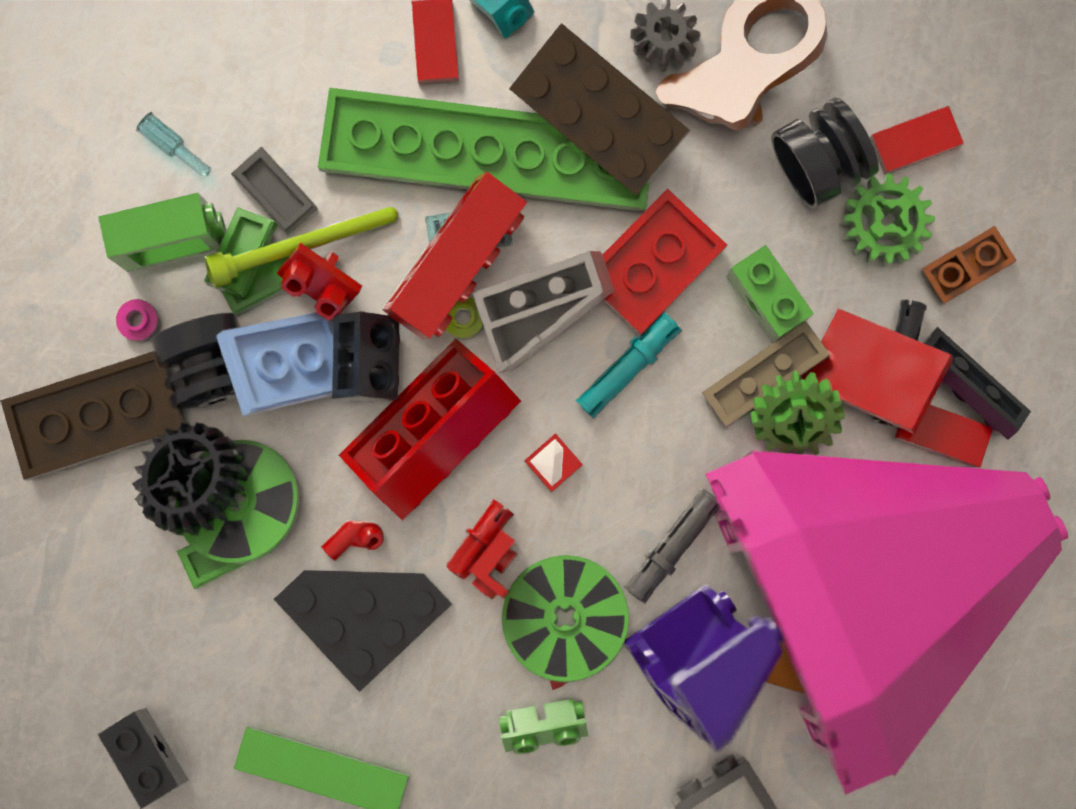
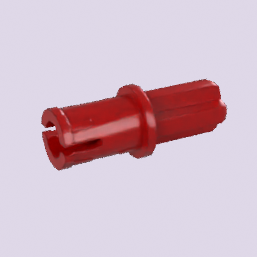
(479, 539)

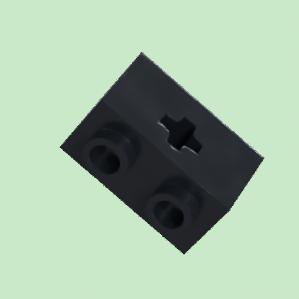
(143, 757)

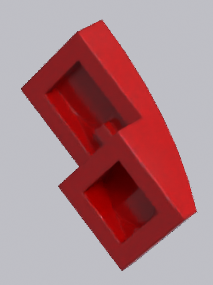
(949, 436)

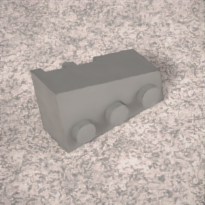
(540, 305)

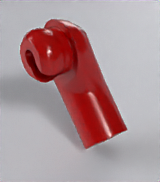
(354, 534)

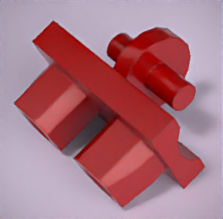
(318, 279)

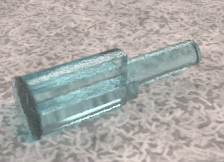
(170, 142)

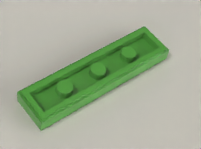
(320, 770)

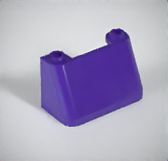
(707, 663)

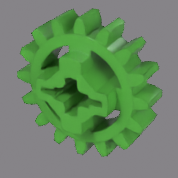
(878, 207)
(817, 417)

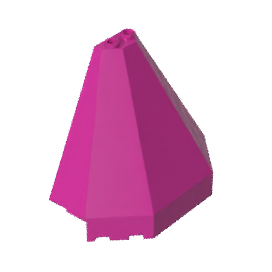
(884, 585)

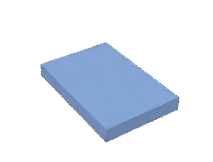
(279, 362)

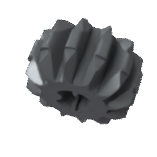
(679, 29)

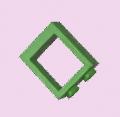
(162, 232)

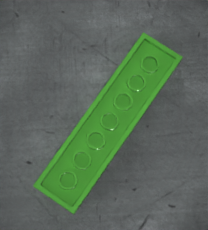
(456, 143)

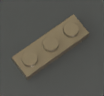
(795, 351)

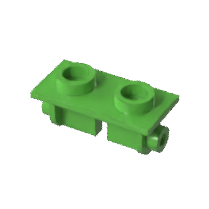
(559, 727)

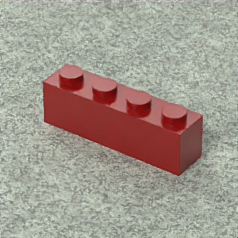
(455, 256)

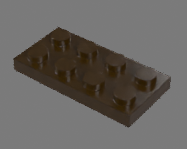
(599, 109)
(90, 415)

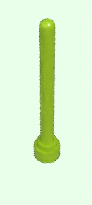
(226, 267)

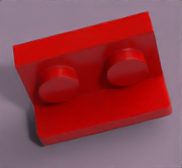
(496, 557)

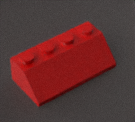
(429, 428)

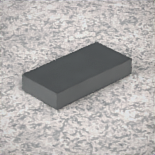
(274, 191)

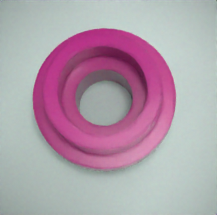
(148, 325)

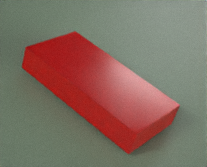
(435, 41)
(916, 140)

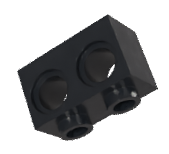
(365, 357)

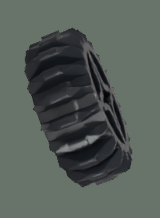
(205, 482)

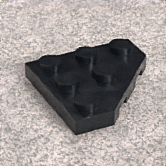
(362, 616)

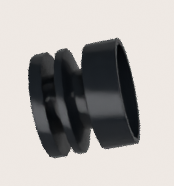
(826, 152)
(197, 353)

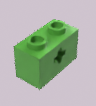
(769, 293)

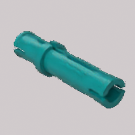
(629, 364)

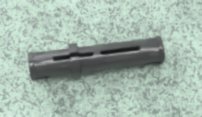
(667, 553)

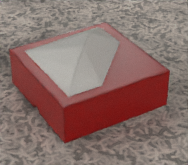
(553, 462)

